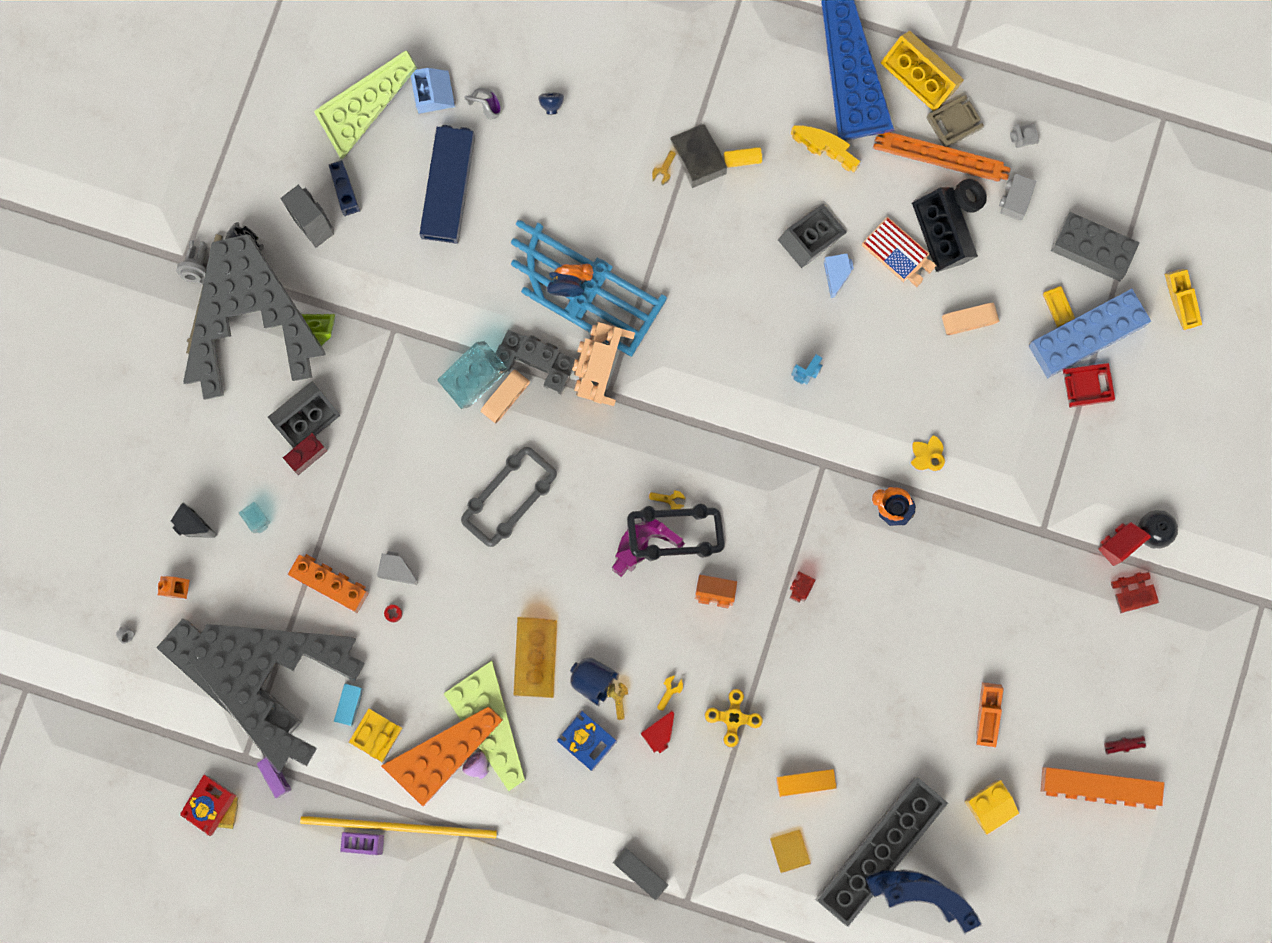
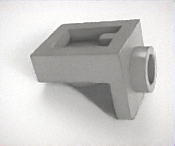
(1024, 135)

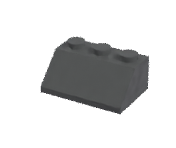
(303, 414)

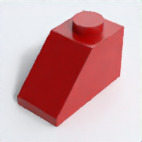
(659, 733)

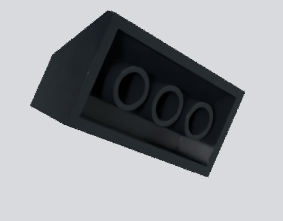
(944, 229)

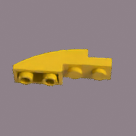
(820, 141)

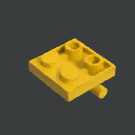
(375, 735)

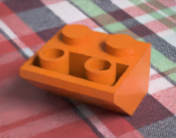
(715, 590)

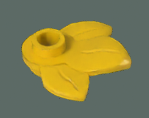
(926, 452)

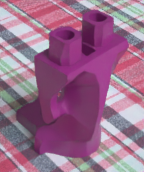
(644, 532)

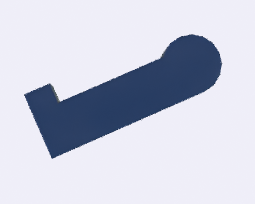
(343, 188)

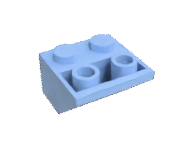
(432, 90)

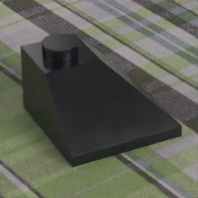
(190, 524)

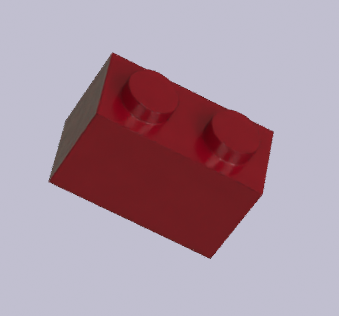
(305, 454)

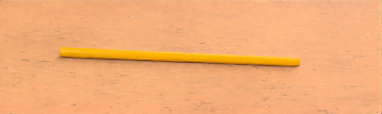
(398, 827)

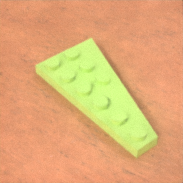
(356, 108)
(476, 694)

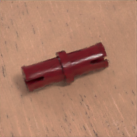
(1125, 745)

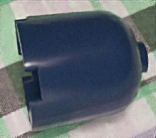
(592, 679)

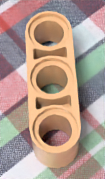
(970, 318)
(505, 396)

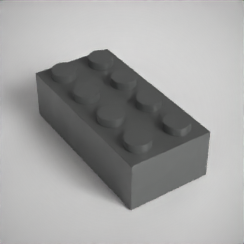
(308, 215)
(1095, 246)

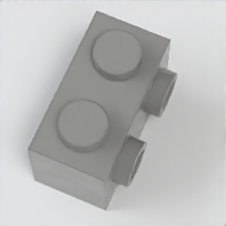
(1018, 196)

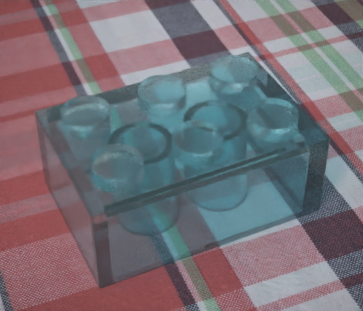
(472, 374)

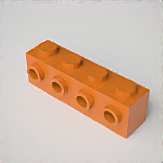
(327, 583)

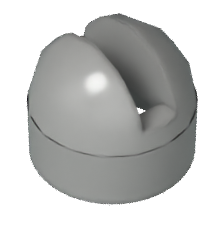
(125, 638)

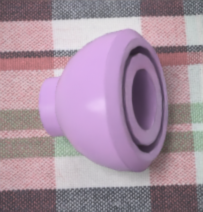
(476, 766)

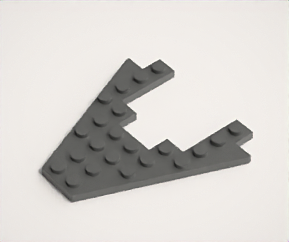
(238, 284)
(240, 660)

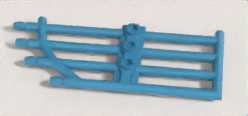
(580, 304)

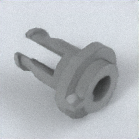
(192, 269)

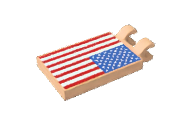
(898, 252)

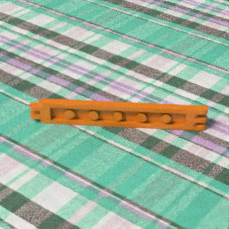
(941, 156)

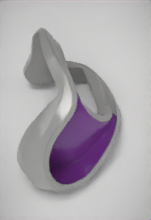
(490, 105)

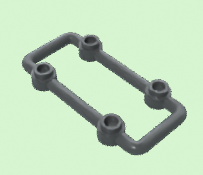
(504, 530)

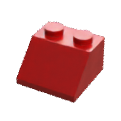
(1123, 543)

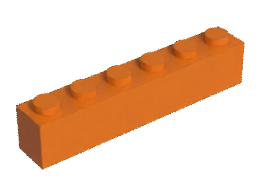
(1101, 786)

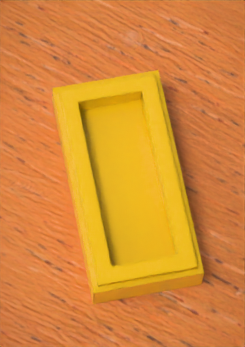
(1058, 306)

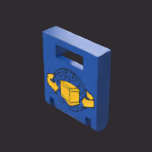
(583, 738)

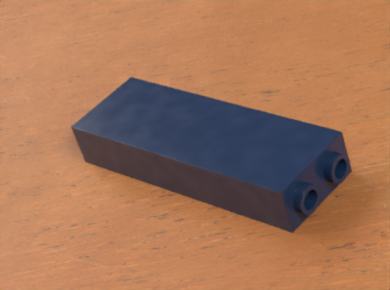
(447, 184)

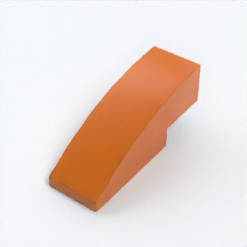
(989, 714)

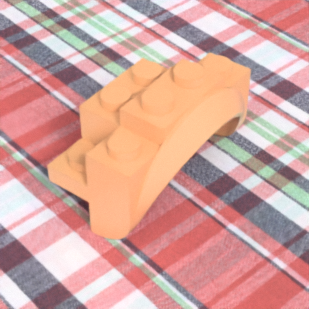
(596, 361)

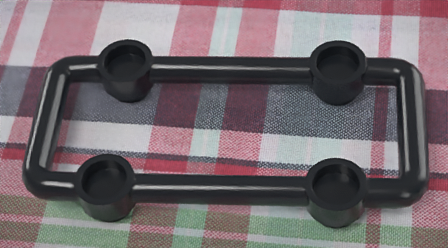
(653, 552)

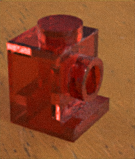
(801, 587)

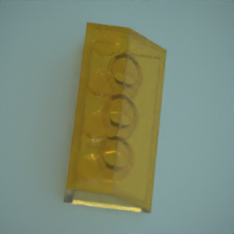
(535, 657)

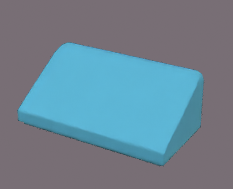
(348, 705)

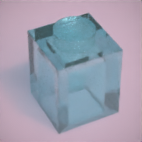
(254, 518)

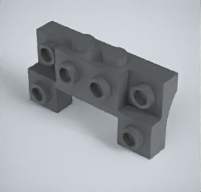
(537, 355)

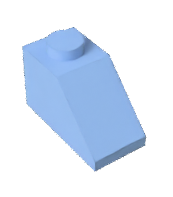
(837, 272)

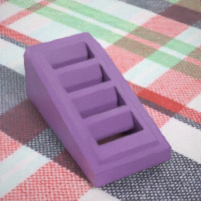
(377, 839)

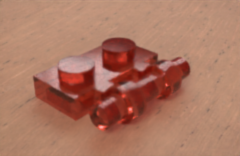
(1136, 598)

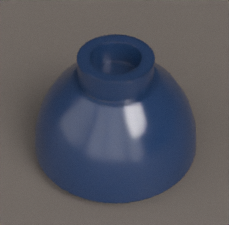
(551, 102)

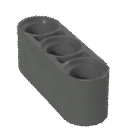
(640, 873)

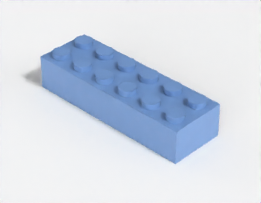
(1089, 333)

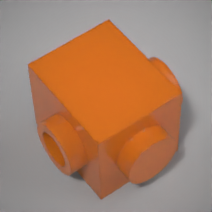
(173, 587)

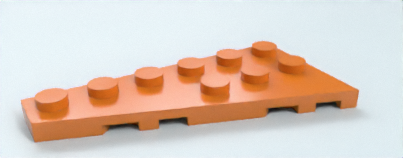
(433, 762)

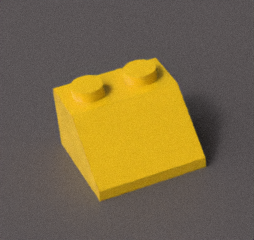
(992, 806)

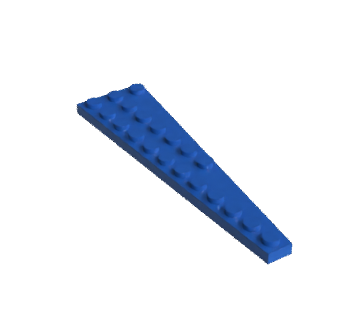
(854, 79)

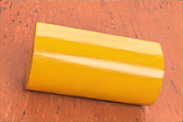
(743, 157)

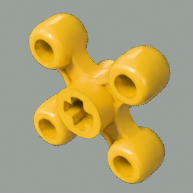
(732, 726)

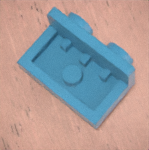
(804, 376)

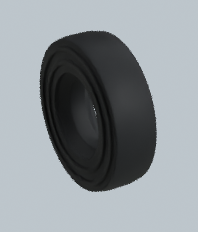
(962, 199)

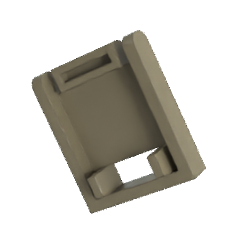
(957, 119)

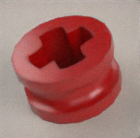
(398, 611)

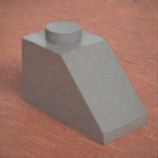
(395, 569)

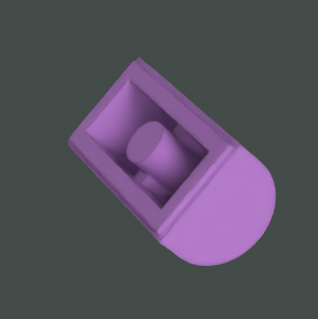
(275, 780)

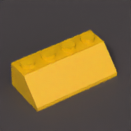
(922, 71)

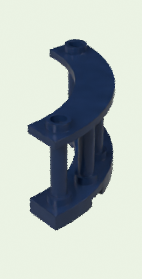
(913, 886)

